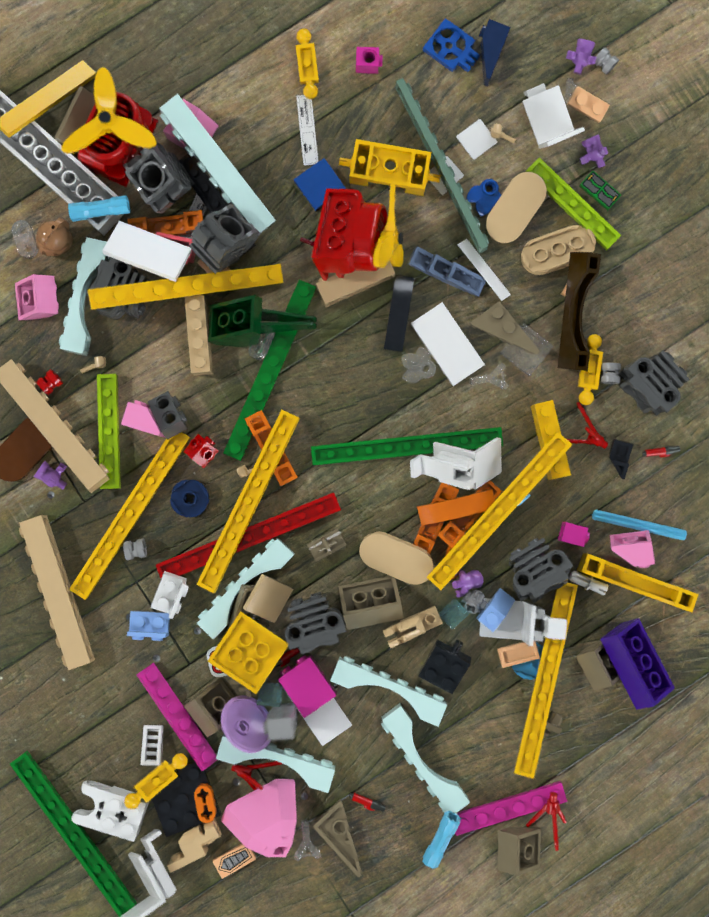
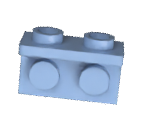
(148, 625)

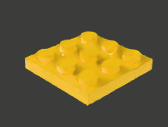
(248, 652)

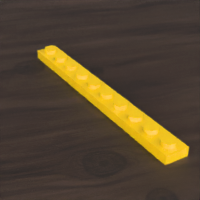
(184, 286)
(248, 501)
(499, 510)
(128, 515)
(544, 686)

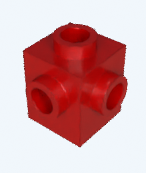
(201, 450)

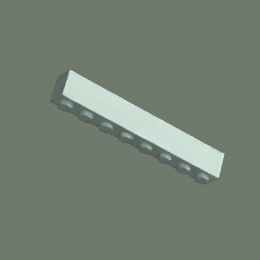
(215, 162)

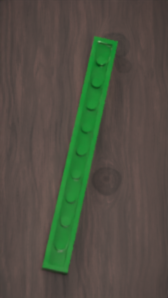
(268, 372)
(401, 446)
(73, 834)

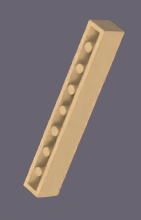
(52, 427)
(55, 589)

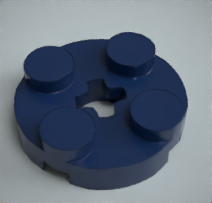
(179, 496)

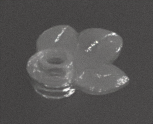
(415, 363)

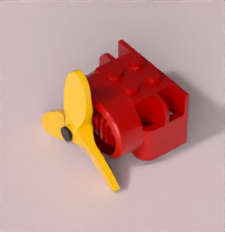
(112, 132)
(356, 234)

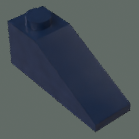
(491, 45)

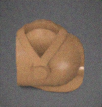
(54, 237)

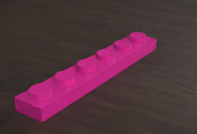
(177, 716)
(508, 808)

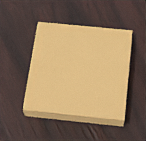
(268, 598)

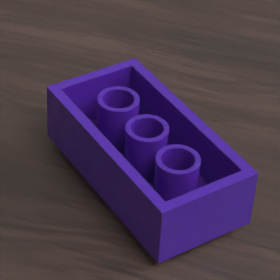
(637, 664)

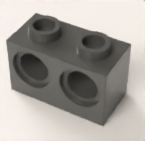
(165, 416)

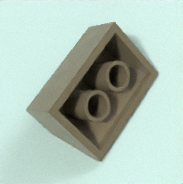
(76, 115)
(370, 602)

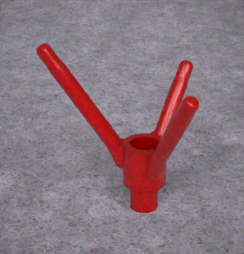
(594, 437)
(246, 771)
(552, 808)

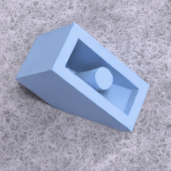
(496, 610)

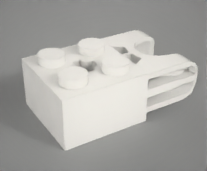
(107, 812)

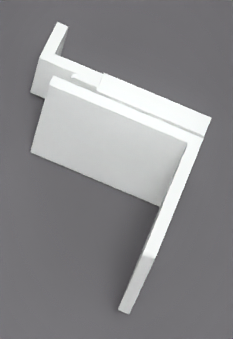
(548, 115)
(460, 466)
(520, 624)
(153, 877)

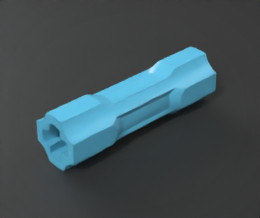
(86, 210)
(447, 828)

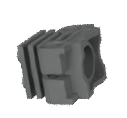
(146, 175)
(223, 238)
(113, 274)
(654, 382)
(536, 567)
(313, 623)

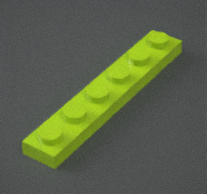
(575, 205)
(109, 428)

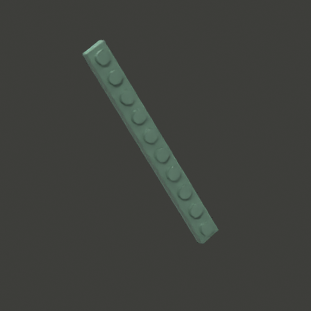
(438, 158)

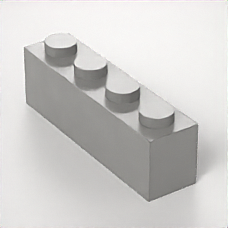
(281, 722)

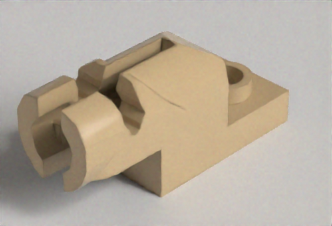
(413, 626)
(194, 845)

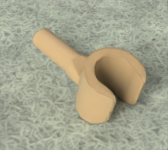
(496, 132)
(100, 362)
(243, 472)

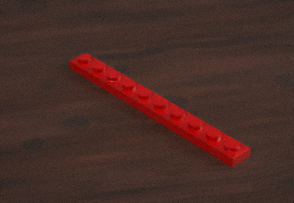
(255, 534)

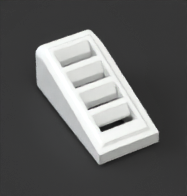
(156, 728)

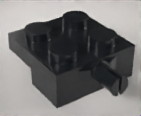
(445, 666)

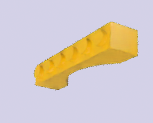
(637, 582)

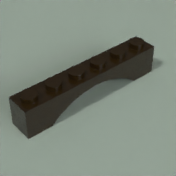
(581, 273)

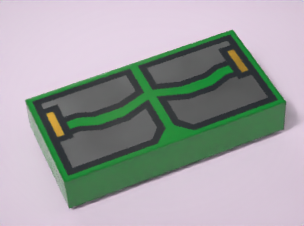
(600, 190)

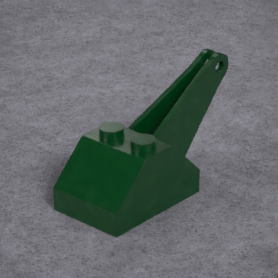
(240, 324)

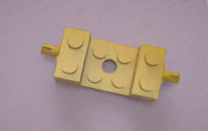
(369, 166)

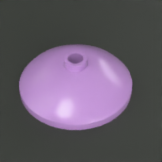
(244, 724)

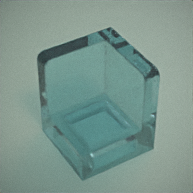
(453, 613)
(270, 694)

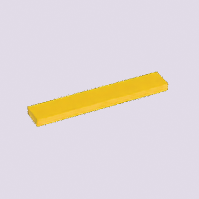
(46, 98)

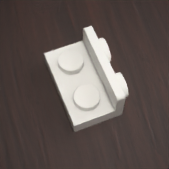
(169, 594)

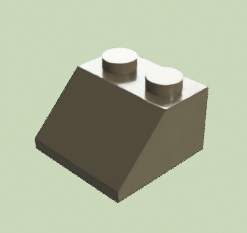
(597, 666)
(208, 706)
(519, 850)

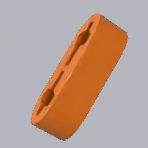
(200, 803)

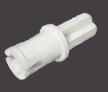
(588, 582)

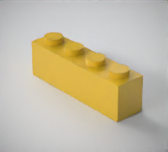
(546, 427)

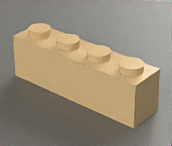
(338, 289)
(198, 331)

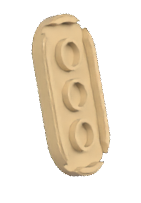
(516, 207)
(553, 250)
(396, 557)

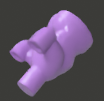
(582, 55)
(594, 150)
(50, 476)
(467, 581)

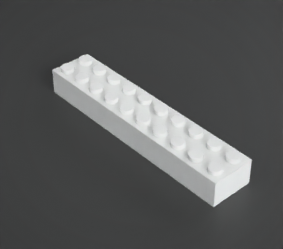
(57, 169)

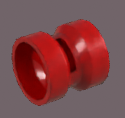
(49, 382)

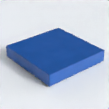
(316, 181)

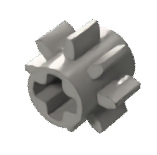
(474, 601)

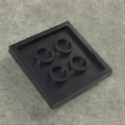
(177, 803)

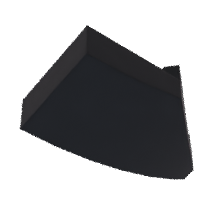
(620, 455)

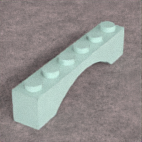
(76, 336)
(218, 616)
(351, 675)
(314, 772)
(449, 792)

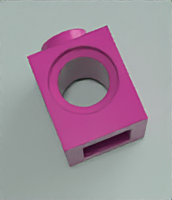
(368, 52)
(573, 534)

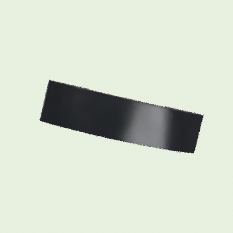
(399, 313)

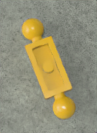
(307, 63)
(590, 379)
(155, 781)

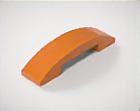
(172, 225)
(261, 429)
(455, 507)
(455, 528)
(428, 533)

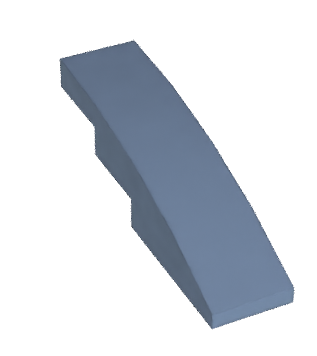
(446, 271)

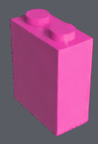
(306, 685)

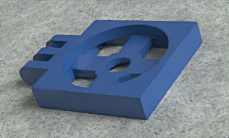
(462, 56)

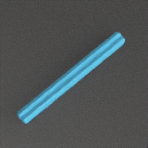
(639, 524)

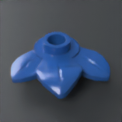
(484, 199)

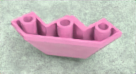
(265, 818)

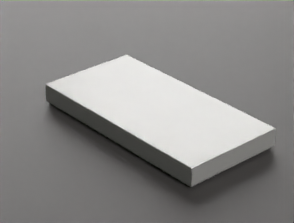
(147, 251)
(447, 344)

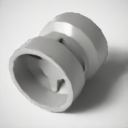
(606, 61)
(609, 376)
(135, 549)

